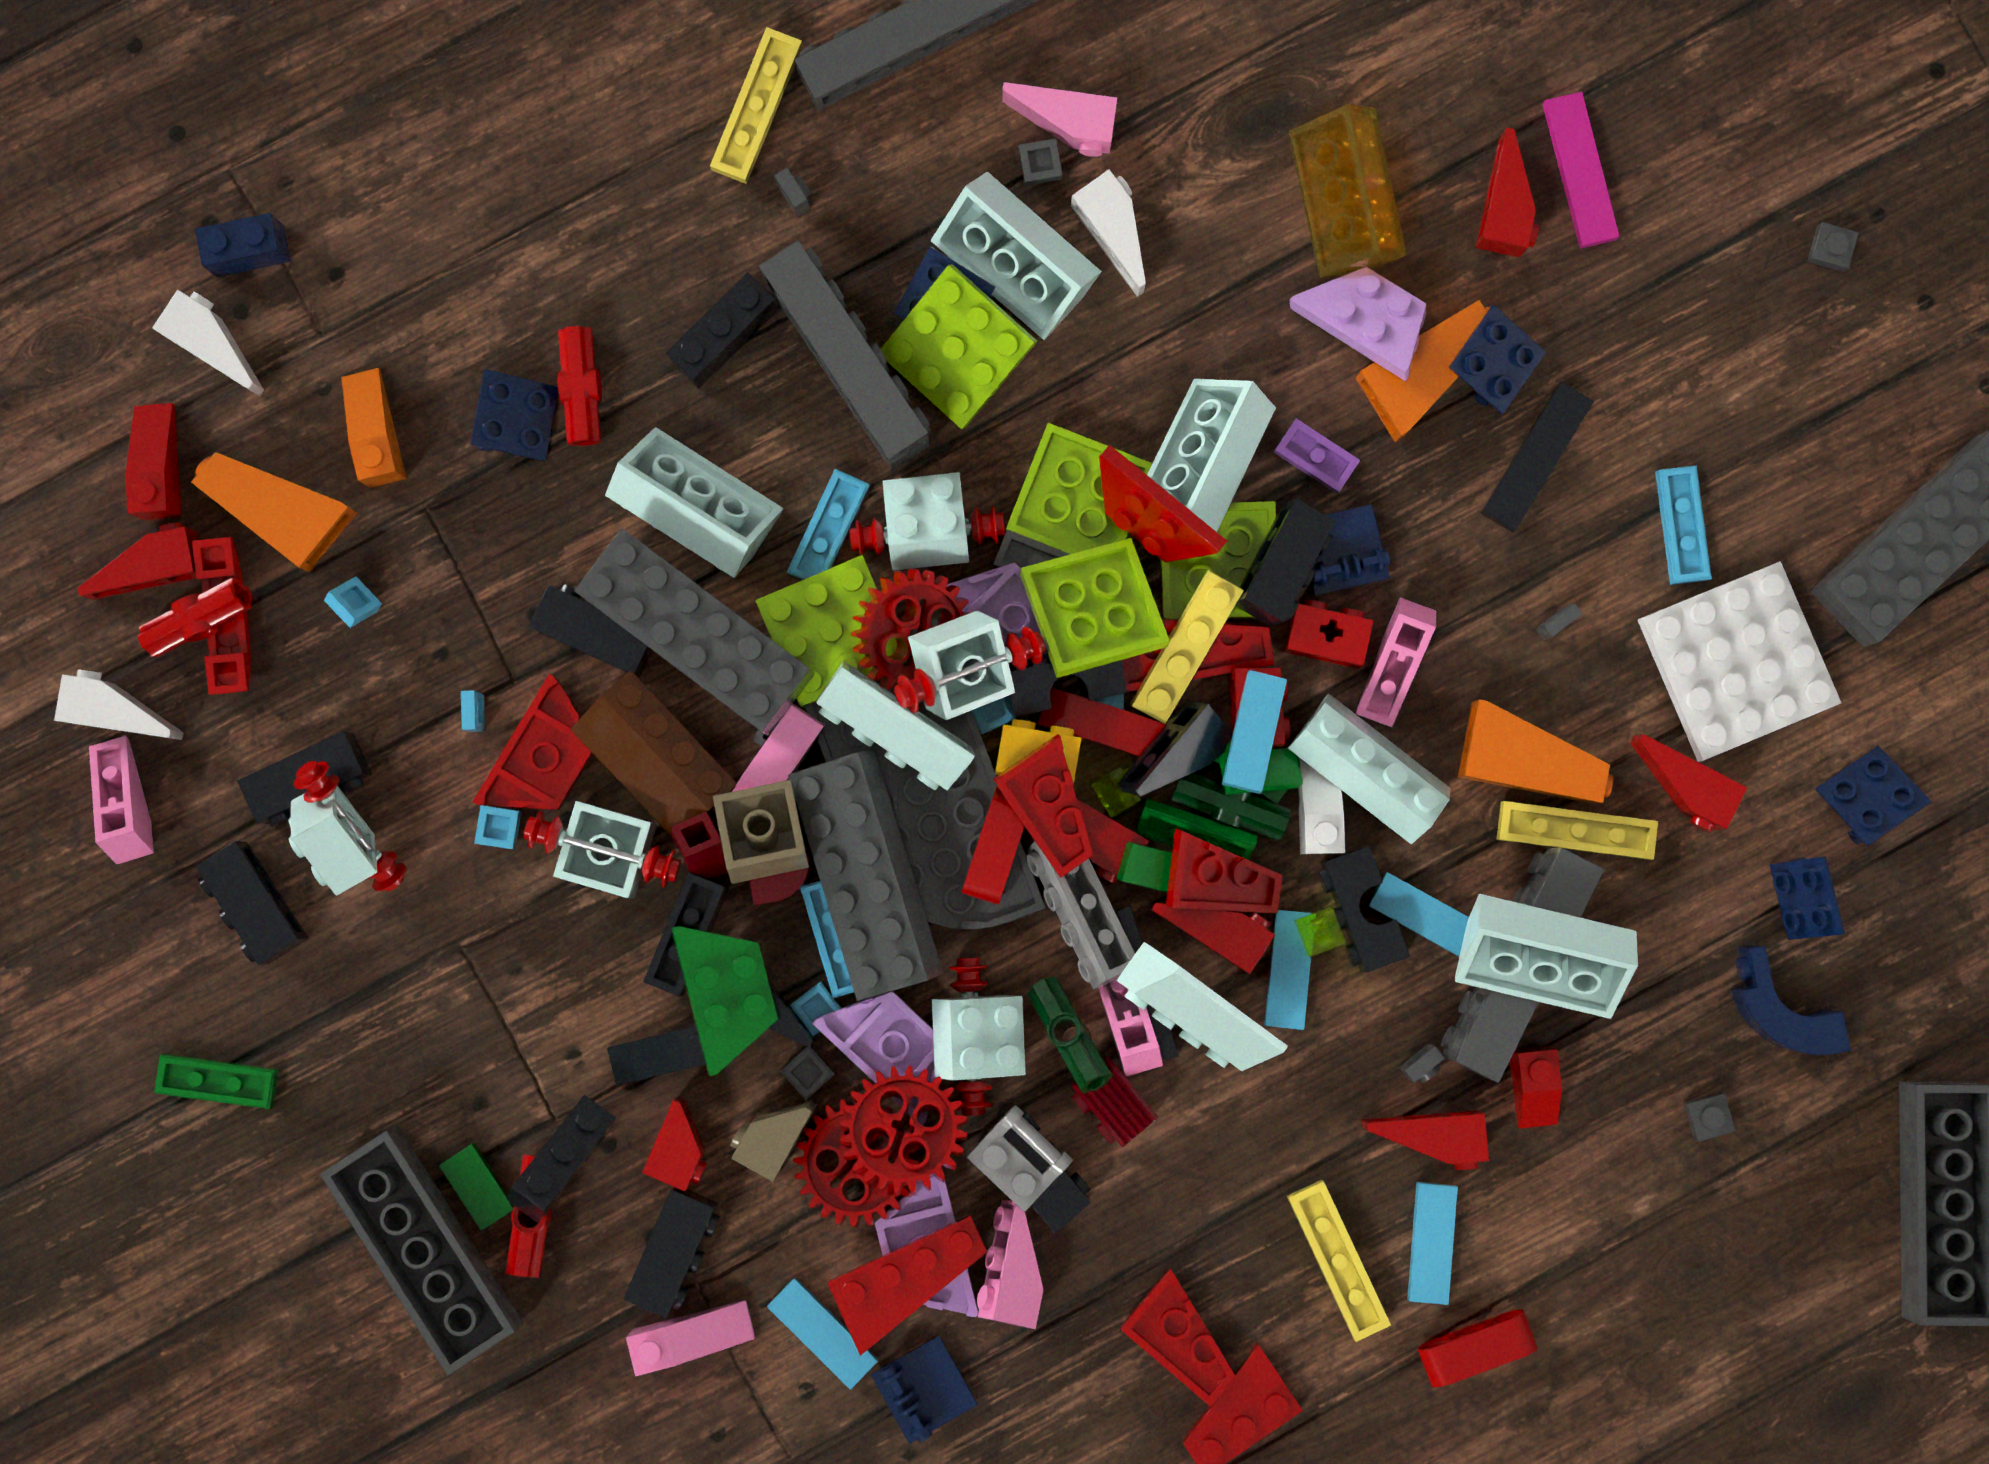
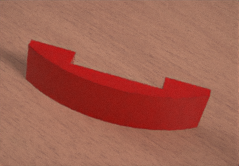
(229, 649)
(1100, 722)

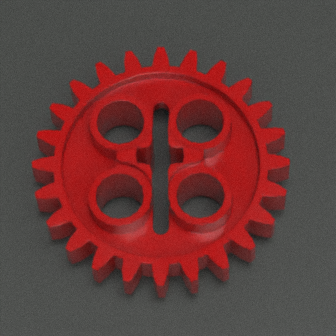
(882, 624)
(826, 1139)
(936, 1141)

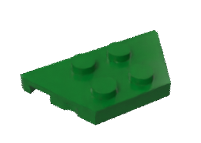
(725, 992)

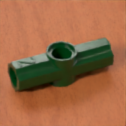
(1231, 809)
(1080, 1052)

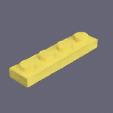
(756, 105)
(1187, 646)
(1577, 830)
(1338, 1260)

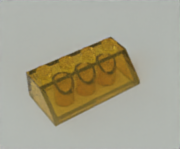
(1347, 191)

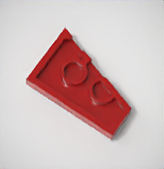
(1046, 804)
(1216, 879)
(1177, 1338)
(1244, 1412)

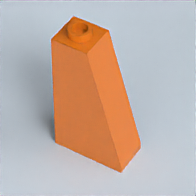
(1404, 402)
(280, 512)
(1524, 757)

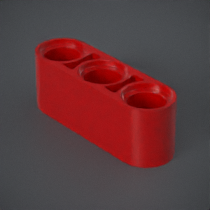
(994, 851)
(1477, 1348)

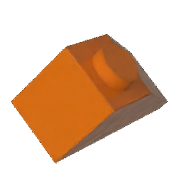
(371, 429)

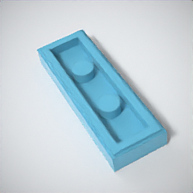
(829, 525)
(1683, 525)
(1254, 732)
(1420, 913)
(827, 939)
(1287, 974)
(1432, 1243)
(821, 1332)

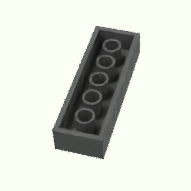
(847, 359)
(1912, 548)
(694, 632)
(865, 874)
(1495, 1020)
(1944, 1202)
(422, 1249)

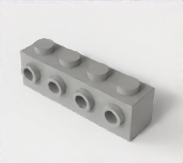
(1085, 917)

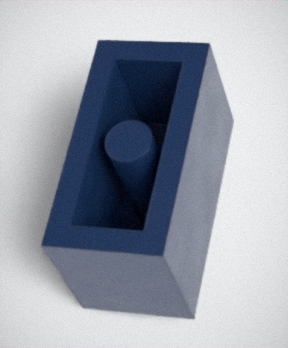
(242, 245)

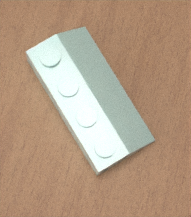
(1017, 252)
(1212, 445)
(693, 501)
(905, 735)
(1371, 769)
(1547, 956)
(1197, 1010)

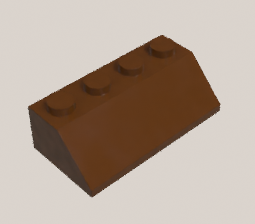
(651, 753)

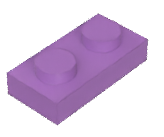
(1316, 456)

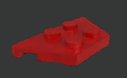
(1152, 513)
(540, 757)

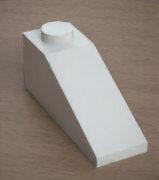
(1110, 218)
(205, 335)
(105, 705)
(1319, 813)

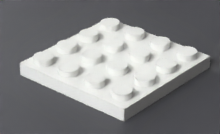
(1739, 661)

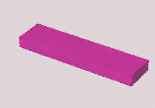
(1580, 170)

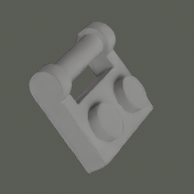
(1010, 1168)

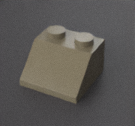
(760, 831)
(771, 1138)

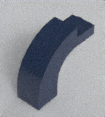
(1764, 1012)

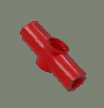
(579, 386)
(195, 617)
(527, 1242)

